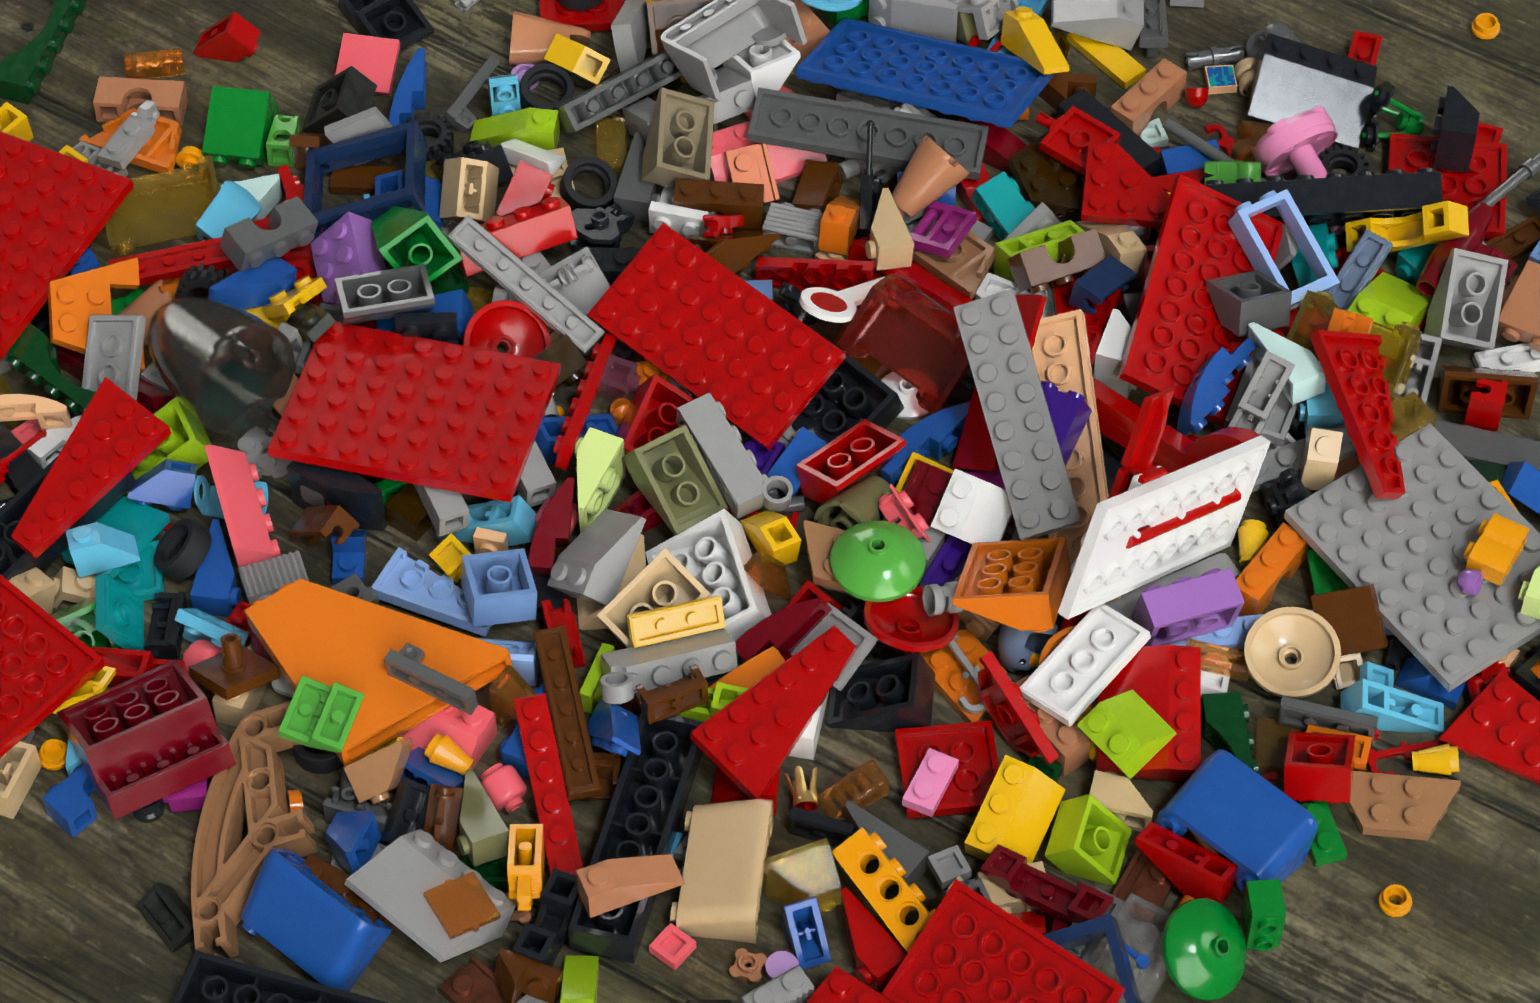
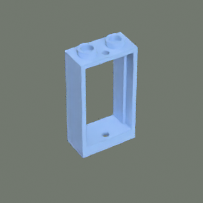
(1259, 255)

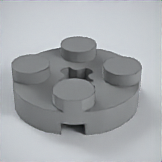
(253, 444)

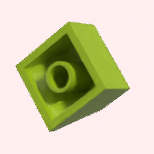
(1127, 731)
(1088, 840)

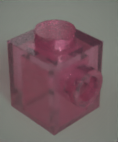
(619, 377)

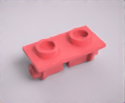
(897, 507)

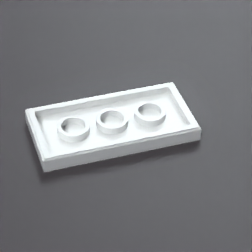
(1084, 663)

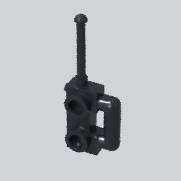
(870, 185)

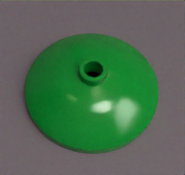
(1193, 953)

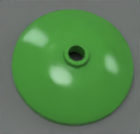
(876, 573)

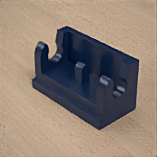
(1100, 284)

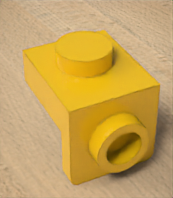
(449, 556)

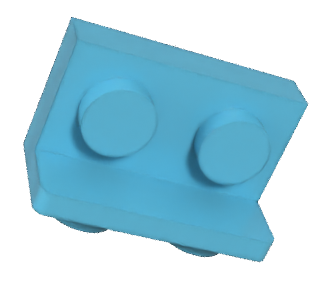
(205, 626)

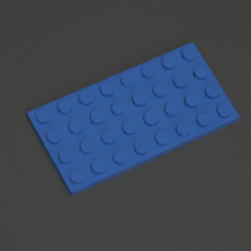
(924, 72)

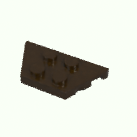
(1046, 180)

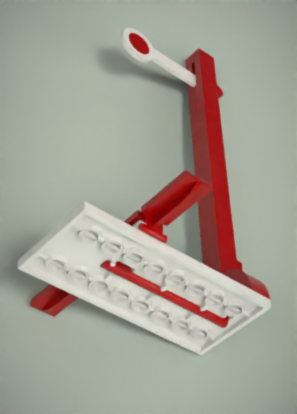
(1175, 483)

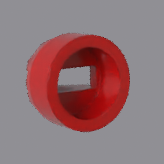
(1196, 96)

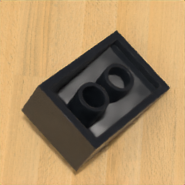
(885, 696)

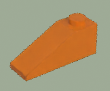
(839, 224)

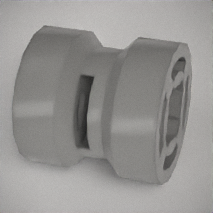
(939, 598)

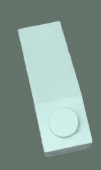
(1307, 376)

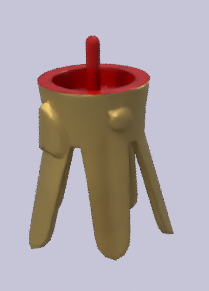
(802, 797)

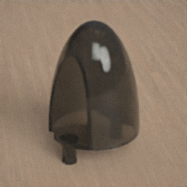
(221, 363)

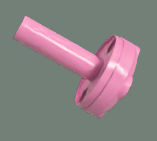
(1296, 145)

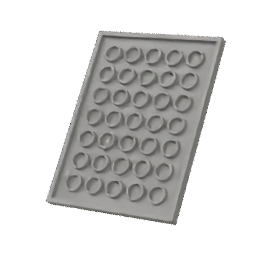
(1417, 551)

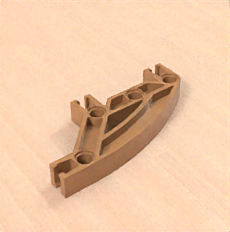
(251, 790)

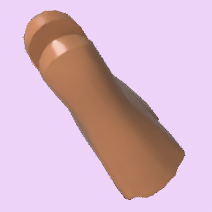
(533, 36)

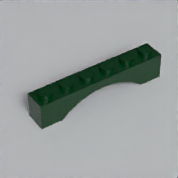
(25, 69)
(39, 360)
(1225, 726)

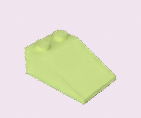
(598, 472)

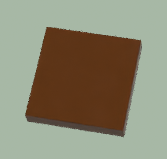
(1353, 617)

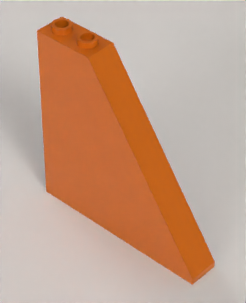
(345, 642)

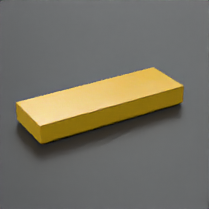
(1109, 59)
(675, 621)

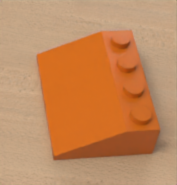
(1015, 582)

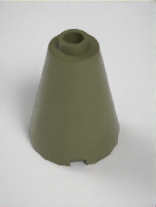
(854, 505)

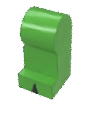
(278, 142)
(1232, 170)

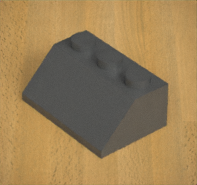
(383, 294)

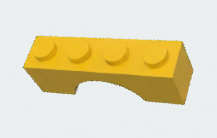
(1433, 224)

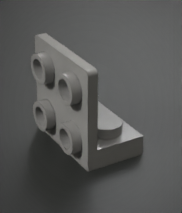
(987, 14)

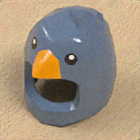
(1021, 649)

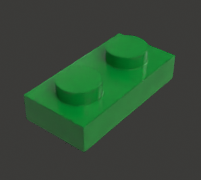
(1327, 843)

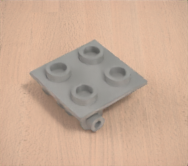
(578, 279)

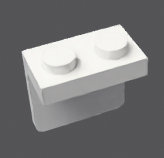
(680, 219)

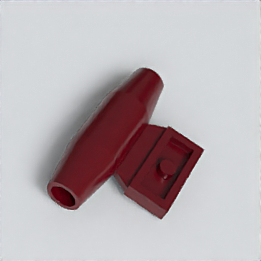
(1479, 220)

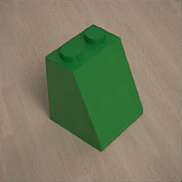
(239, 126)
(413, 238)

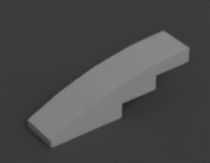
(1262, 393)

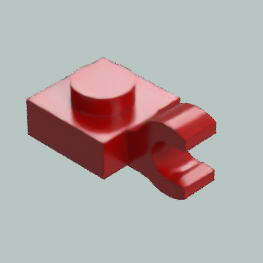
(721, 223)

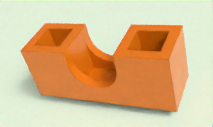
(1276, 559)

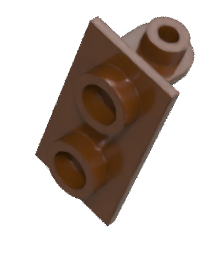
(443, 814)

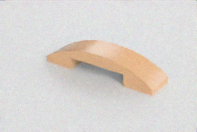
(30, 407)

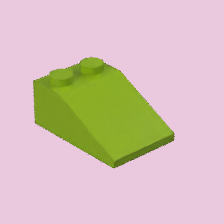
(1391, 302)
(183, 444)

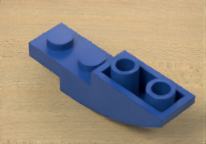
(1209, 386)
(929, 437)

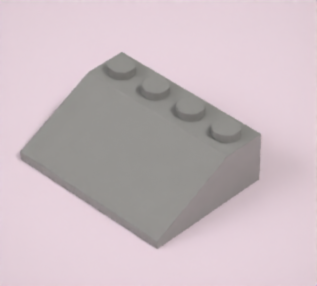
(395, 888)

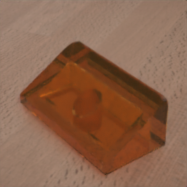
(769, 574)

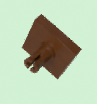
(234, 669)

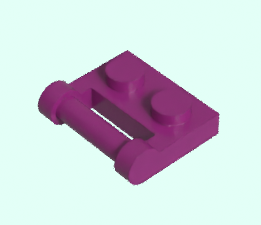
(948, 231)

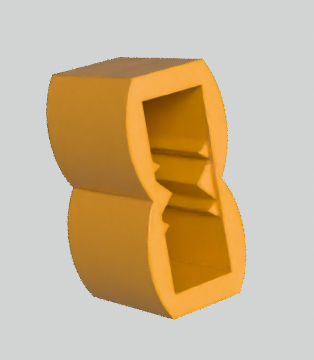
(1496, 548)

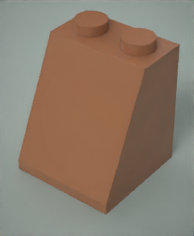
(1521, 312)

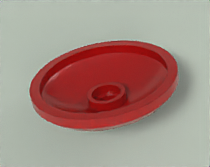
(509, 325)
(907, 626)

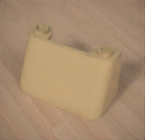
(724, 869)

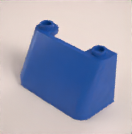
(1242, 819)
(311, 921)

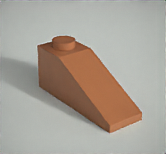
(625, 881)

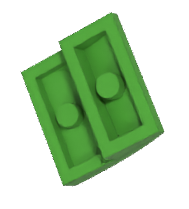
(320, 715)

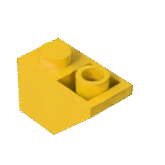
(577, 59)
(773, 535)

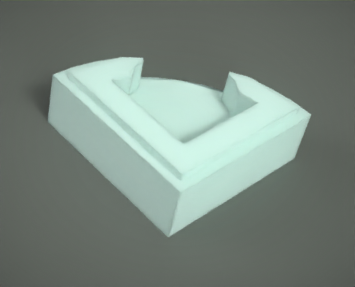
(1155, 134)

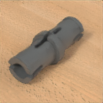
(1213, 57)

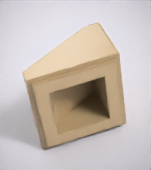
(1348, 671)

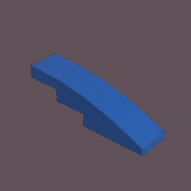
(410, 91)

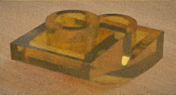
(612, 142)

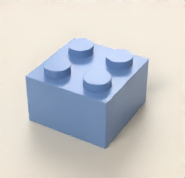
(498, 587)

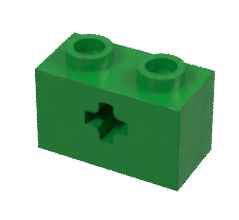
(1263, 914)

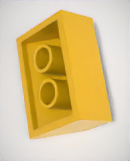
(1015, 811)

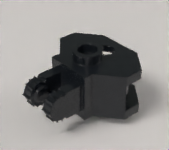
(600, 227)
(1282, 495)

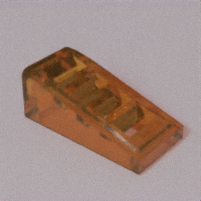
(859, 776)

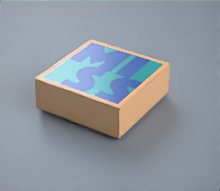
(1220, 79)

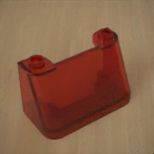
(910, 338)

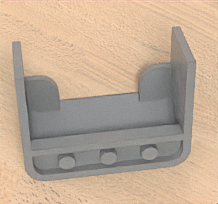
(725, 30)

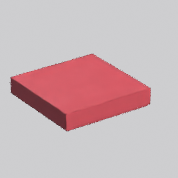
(372, 57)

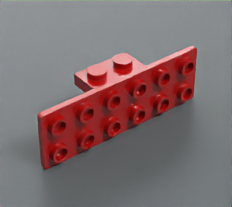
(975, 446)

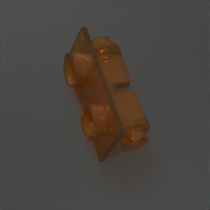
(154, 64)

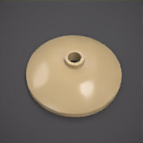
(1293, 634)

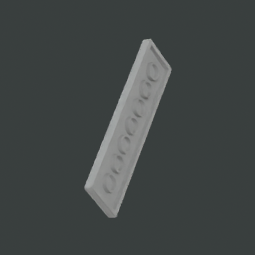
(1017, 415)

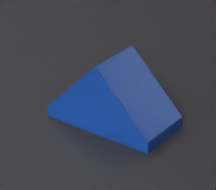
(806, 932)

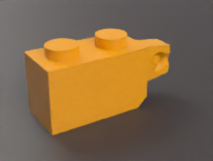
(525, 863)

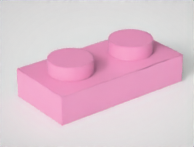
(930, 782)

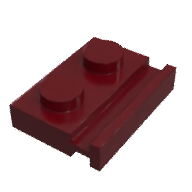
(927, 489)

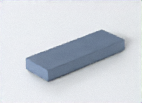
(1360, 268)

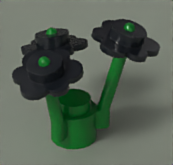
(1407, 121)

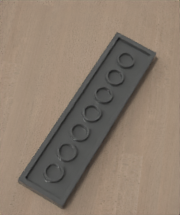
(841, 130)

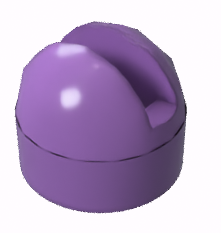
(1470, 581)

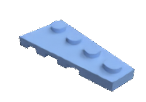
(422, 591)

